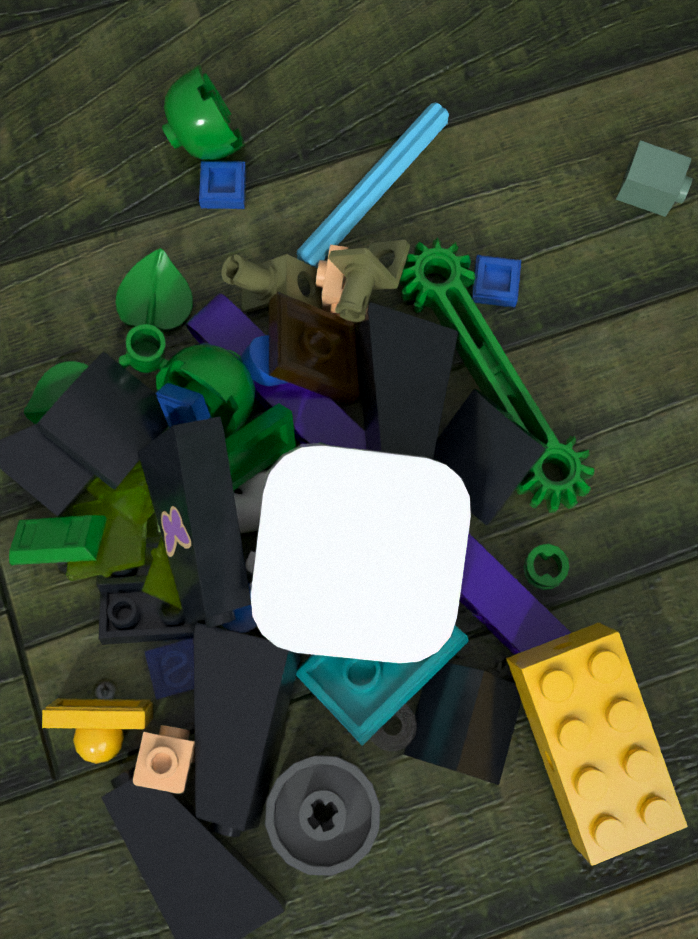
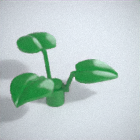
(149, 300)

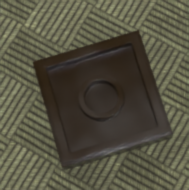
(313, 349)

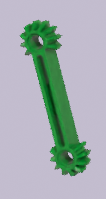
(492, 368)

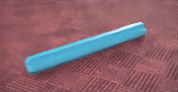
(373, 185)

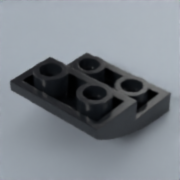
(105, 420)
(487, 453)
(133, 615)

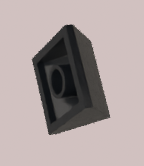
(465, 722)

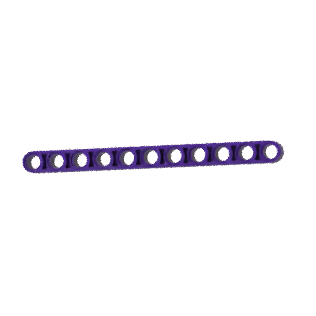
(486, 585)

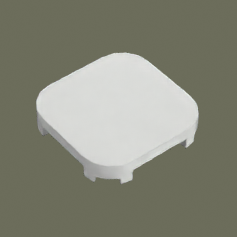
(359, 553)

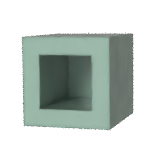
(655, 179)

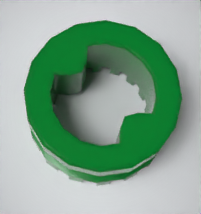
(546, 581)

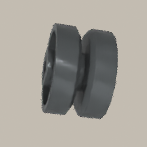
(318, 845)

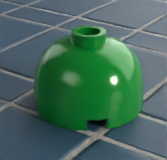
(199, 118)
(218, 377)

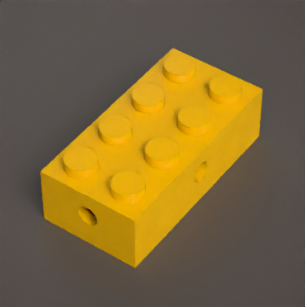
(597, 742)

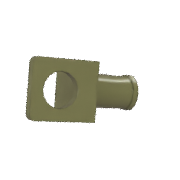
(367, 273)
(263, 280)

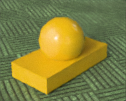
(98, 723)

